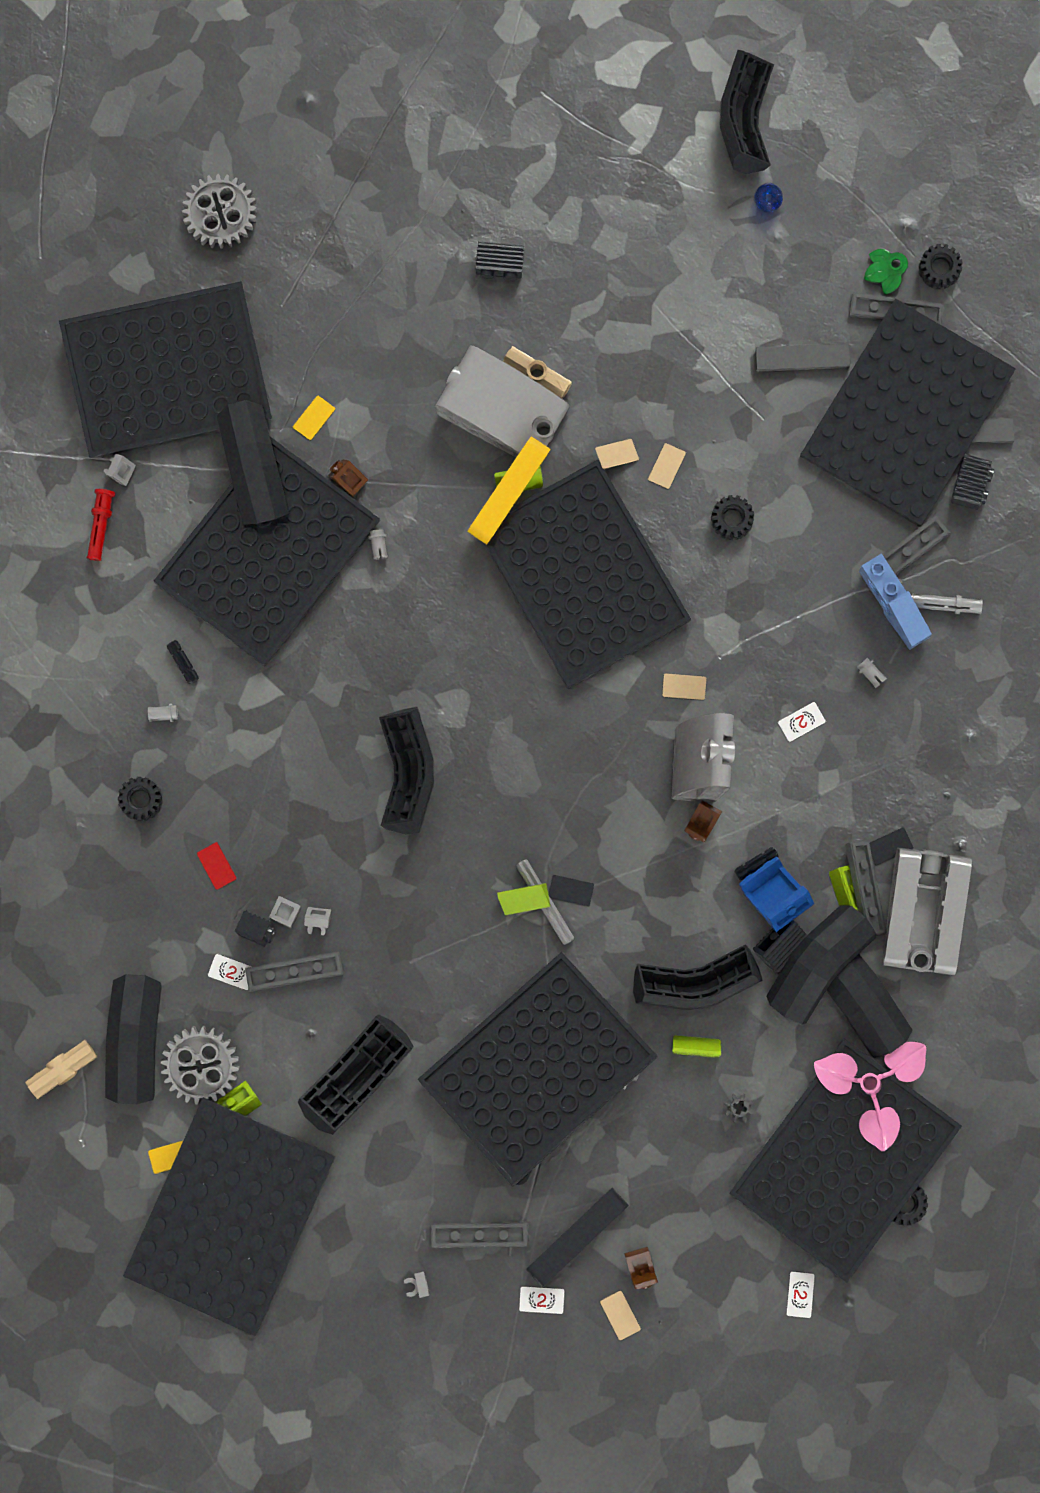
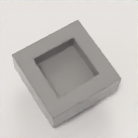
(285, 912)

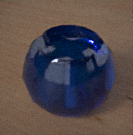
(776, 197)

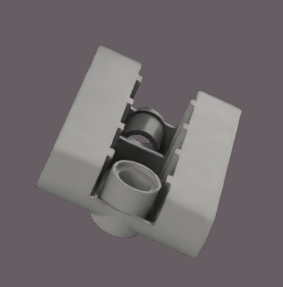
(499, 403)
(698, 758)
(926, 910)

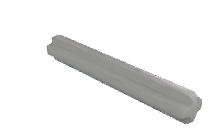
(551, 912)

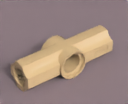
(550, 379)
(61, 1069)

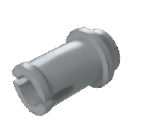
(378, 543)
(870, 670)
(163, 713)

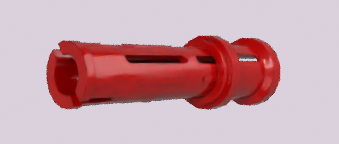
(101, 514)

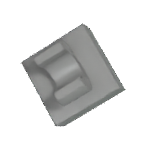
(120, 469)
(317, 918)
(420, 1285)

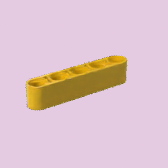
(509, 490)

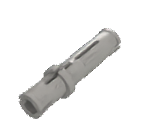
(943, 603)

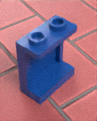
(776, 894)

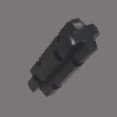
(182, 662)
(755, 863)

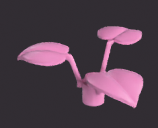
(838, 1073)

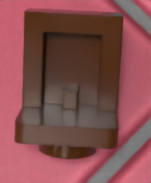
(702, 821)
(641, 1268)

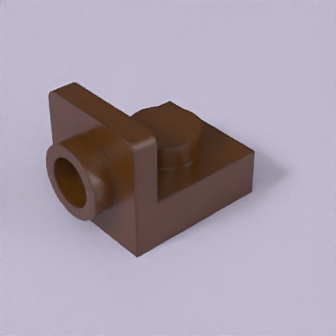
(347, 476)

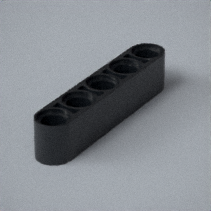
(577, 1237)

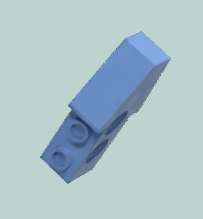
(895, 601)

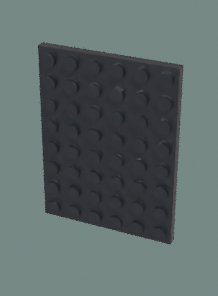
(162, 368)
(907, 412)
(585, 574)
(267, 575)
(537, 1068)
(830, 1184)
(229, 1216)

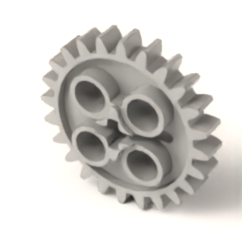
(239, 205)
(195, 1044)

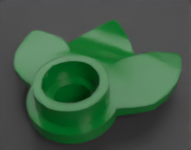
(884, 272)

